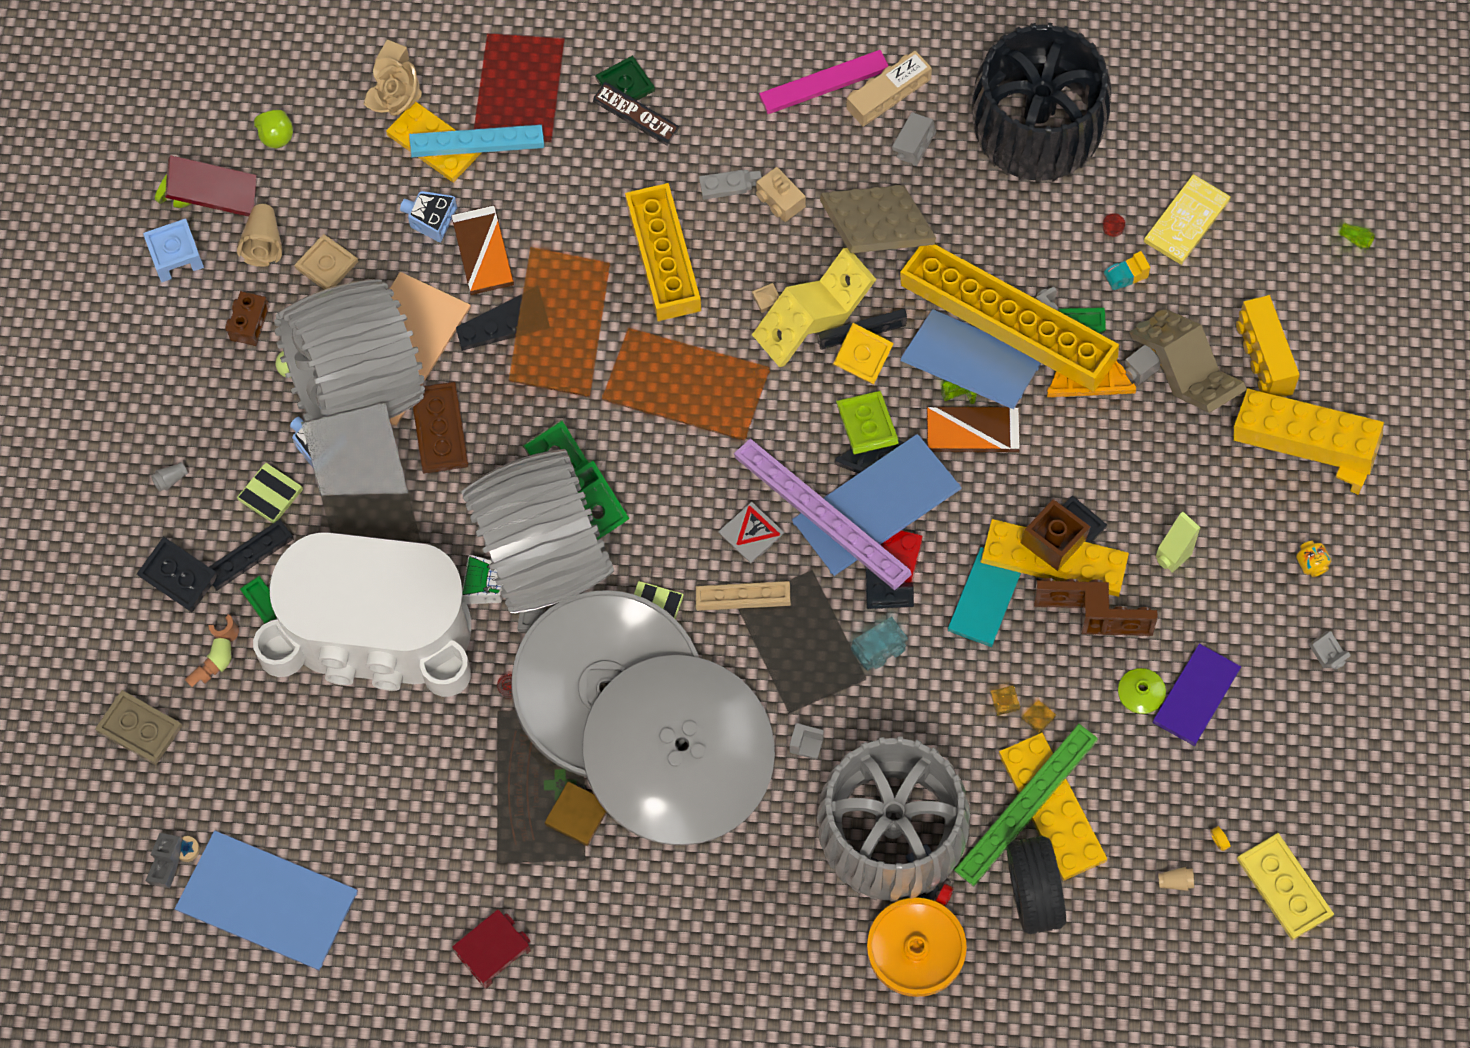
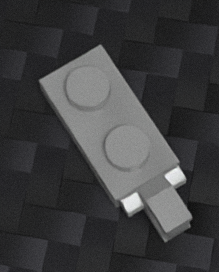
(728, 183)

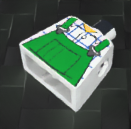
(480, 582)

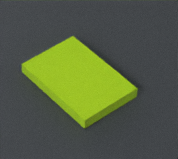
(867, 422)

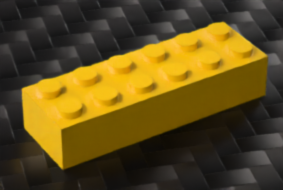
(663, 252)
(1308, 431)

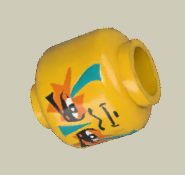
(1313, 558)

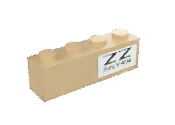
(888, 88)

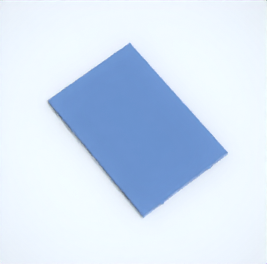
(970, 359)

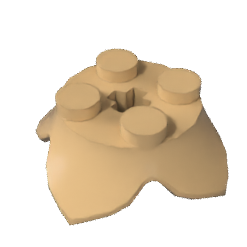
(395, 87)

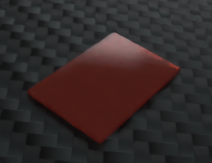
(519, 82)

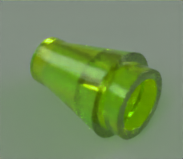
(1359, 236)

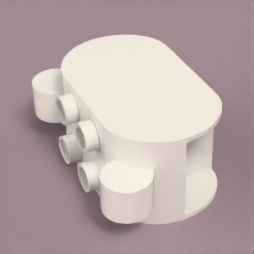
(368, 614)

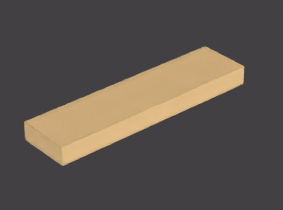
(743, 595)

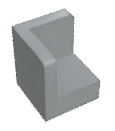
(806, 741)

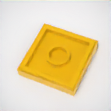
(862, 353)

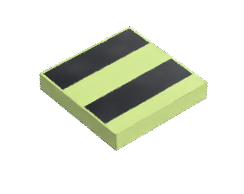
(270, 493)
(664, 598)

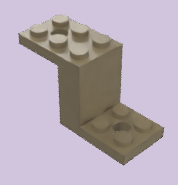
(1187, 360)

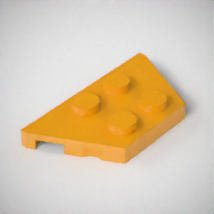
(1113, 383)

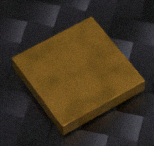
(576, 814)

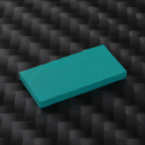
(984, 602)

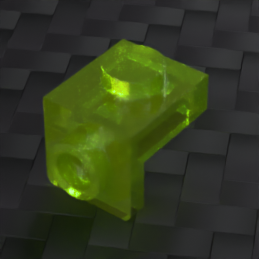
(952, 391)

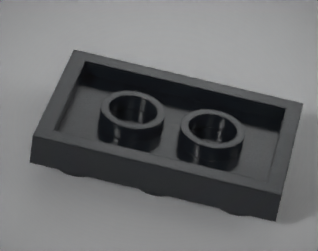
(177, 574)

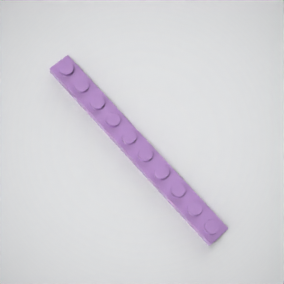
(823, 514)

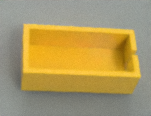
(1267, 347)

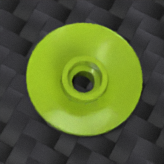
(1141, 701)

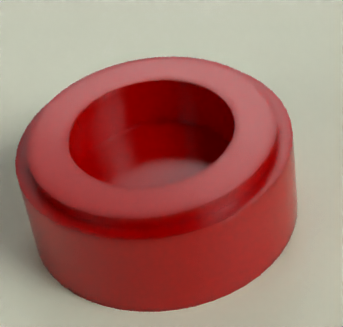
(945, 894)

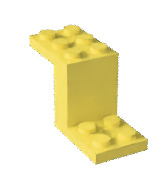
(813, 307)

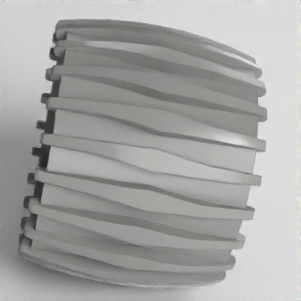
(349, 350)
(537, 531)
(917, 765)

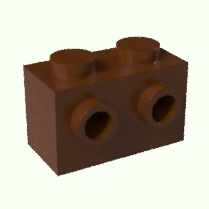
(247, 318)

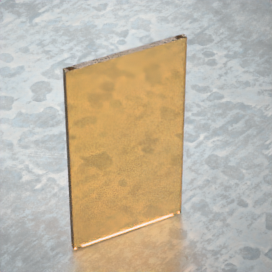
(559, 322)
(686, 384)

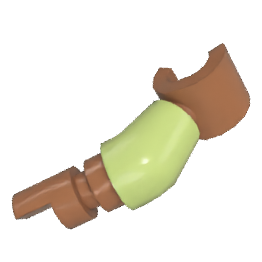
(219, 655)

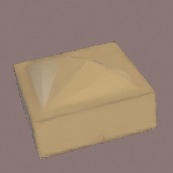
(765, 297)

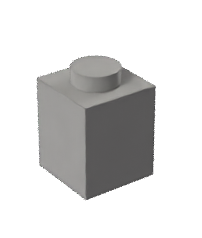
(1142, 364)

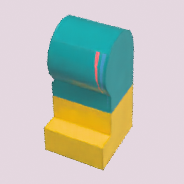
(1128, 271)

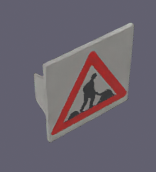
(751, 532)

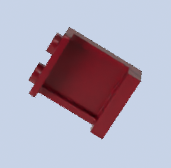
(491, 947)

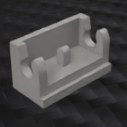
(914, 138)

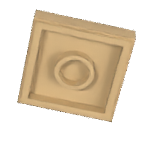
(326, 263)

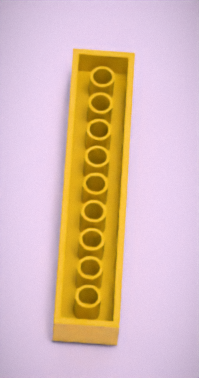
(1010, 315)

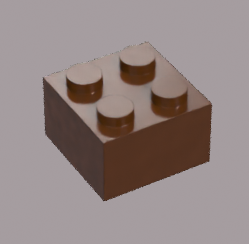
(1055, 534)

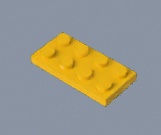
(420, 120)

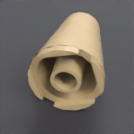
(260, 237)

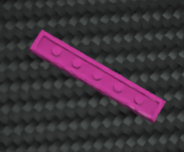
(823, 82)

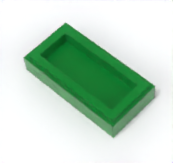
(259, 598)

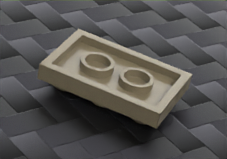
(138, 727)

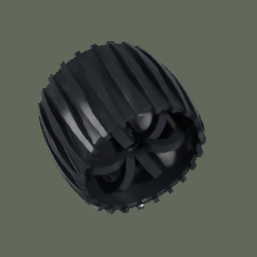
(1048, 61)

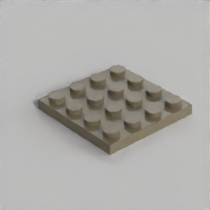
(877, 219)

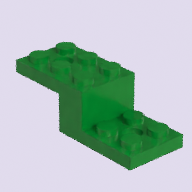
(590, 478)

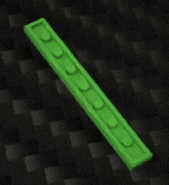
(1026, 805)

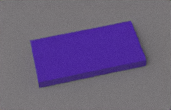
(1196, 694)

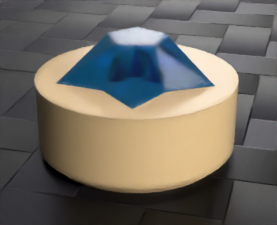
(189, 849)

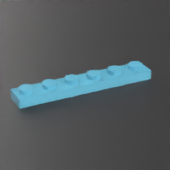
(476, 141)

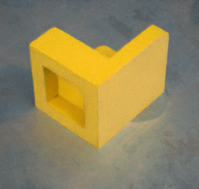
(1353, 477)

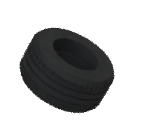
(1036, 884)

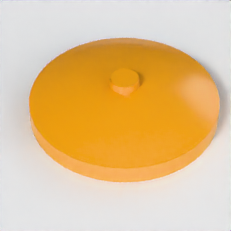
(916, 947)

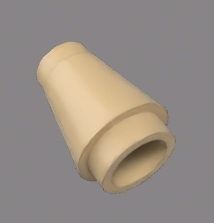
(1177, 879)

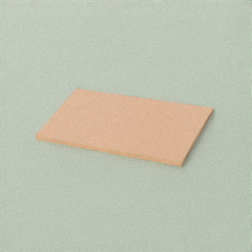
(431, 318)

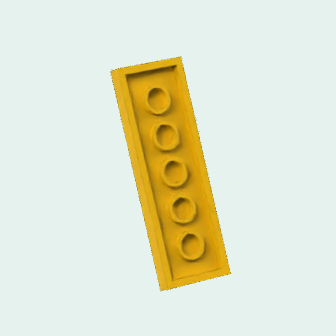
(1087, 563)
(1061, 816)

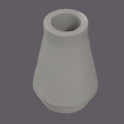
(168, 476)

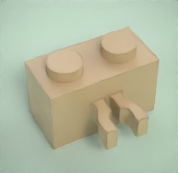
(780, 194)

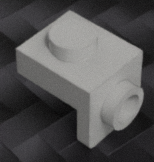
(1329, 651)

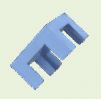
(172, 247)

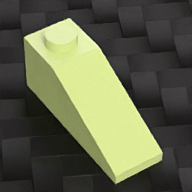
(1178, 543)

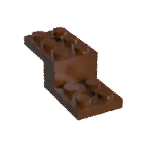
(1094, 605)

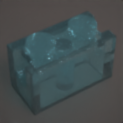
(879, 644)

